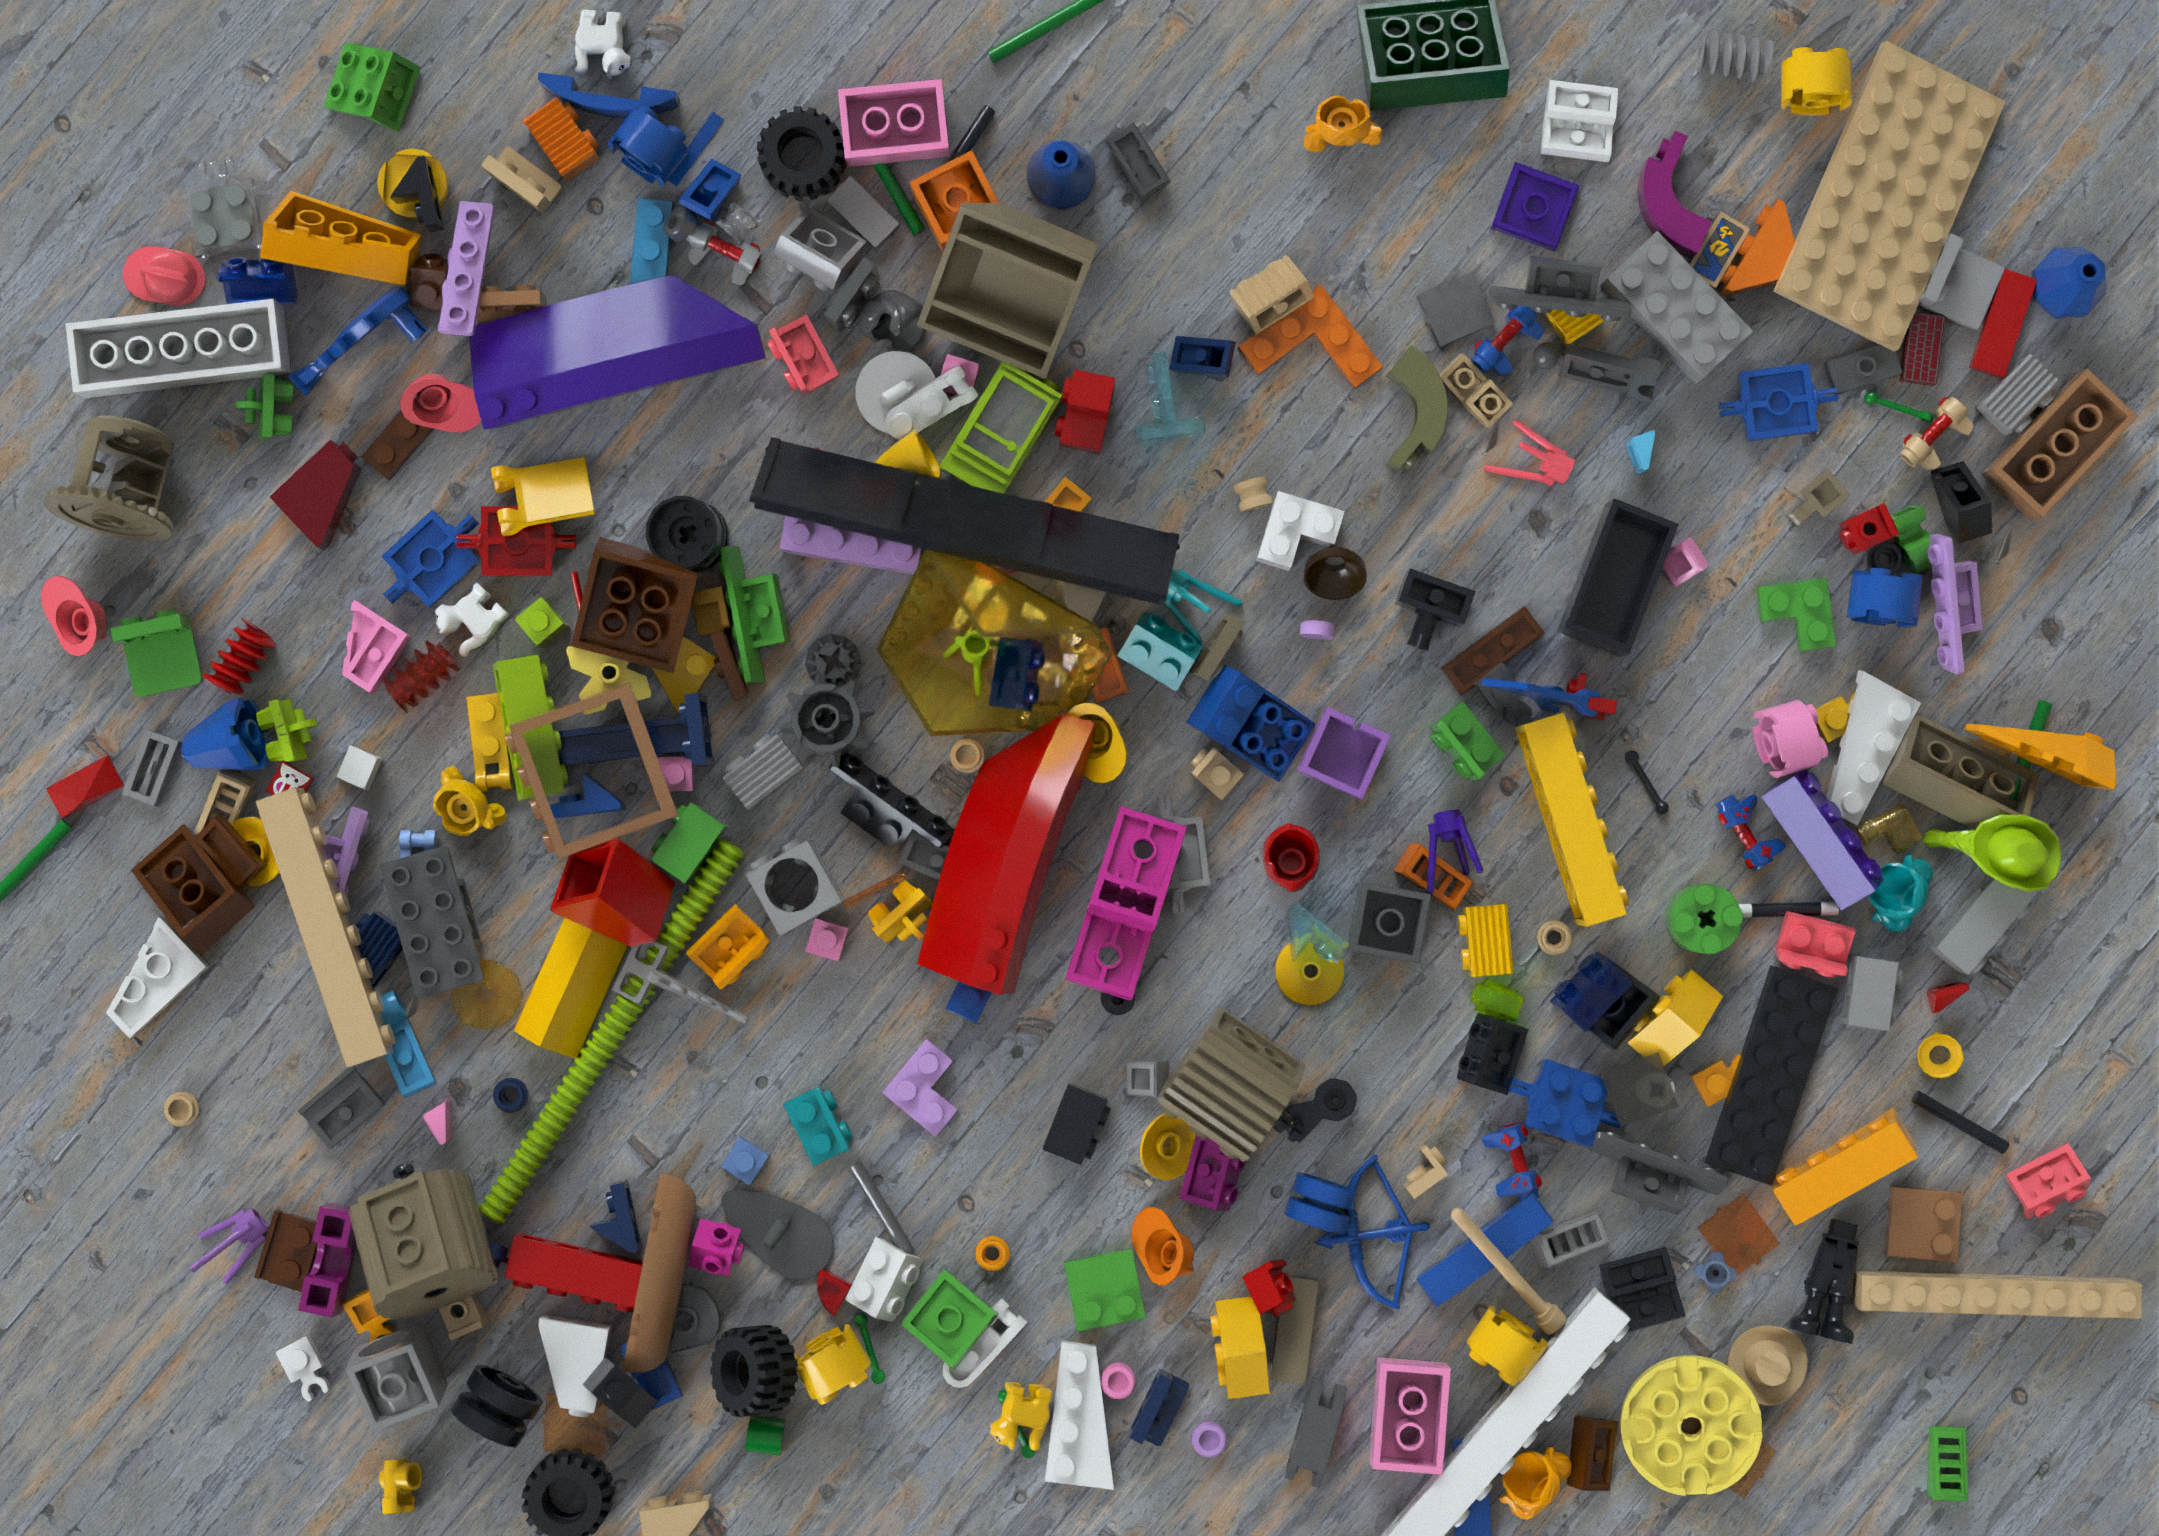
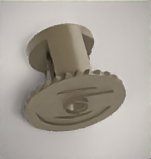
(135, 487)

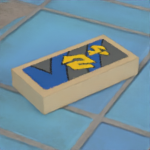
(1719, 248)

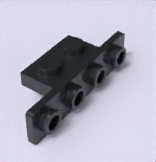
(885, 809)

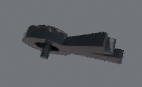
(1332, 1101)

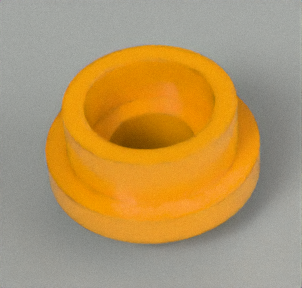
(992, 1264)

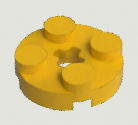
(393, 172)

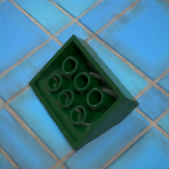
(1431, 52)

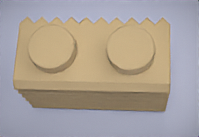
(1271, 294)

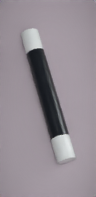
(1780, 909)

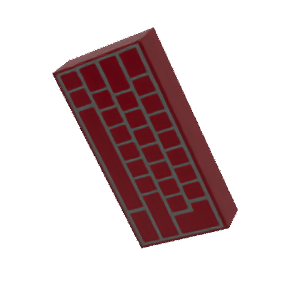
(1922, 349)

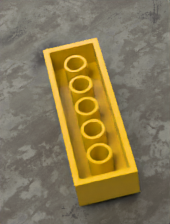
(1571, 820)

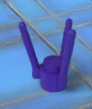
(1450, 827)

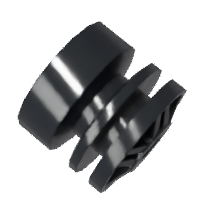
(668, 528)

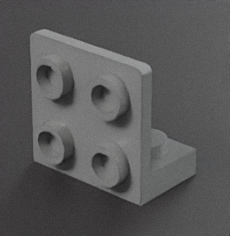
(1961, 284)

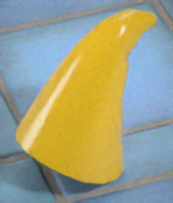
(911, 454)

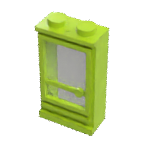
(1002, 429)

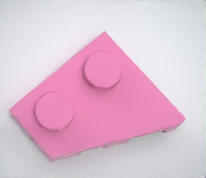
(371, 647)

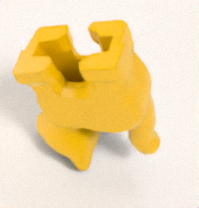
(1024, 1411)

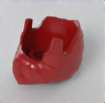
(1291, 856)

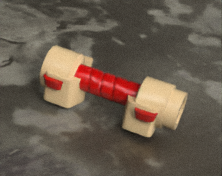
(1919, 448)

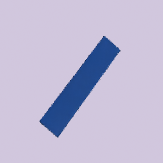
(696, 147)

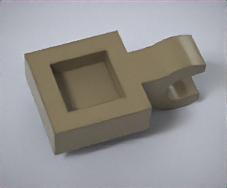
(1822, 496)

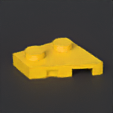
(689, 672)

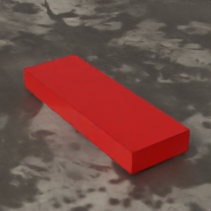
(2003, 324)

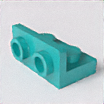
(818, 1125)

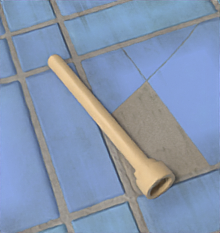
(1548, 1316)

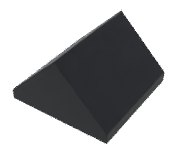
(1624, 1014)

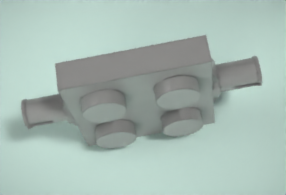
(1191, 864)

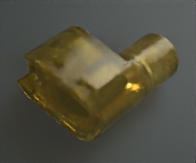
(1893, 824)

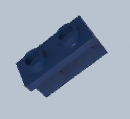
(1158, 1408)

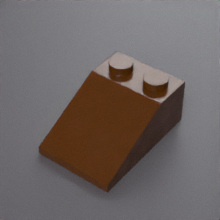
(191, 890)

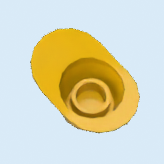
(1108, 748)

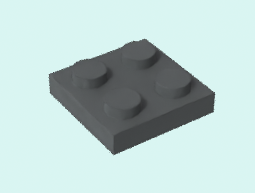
(860, 285)

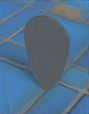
(780, 1232)

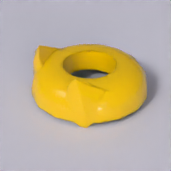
(1947, 1068)

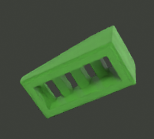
(1960, 1477)

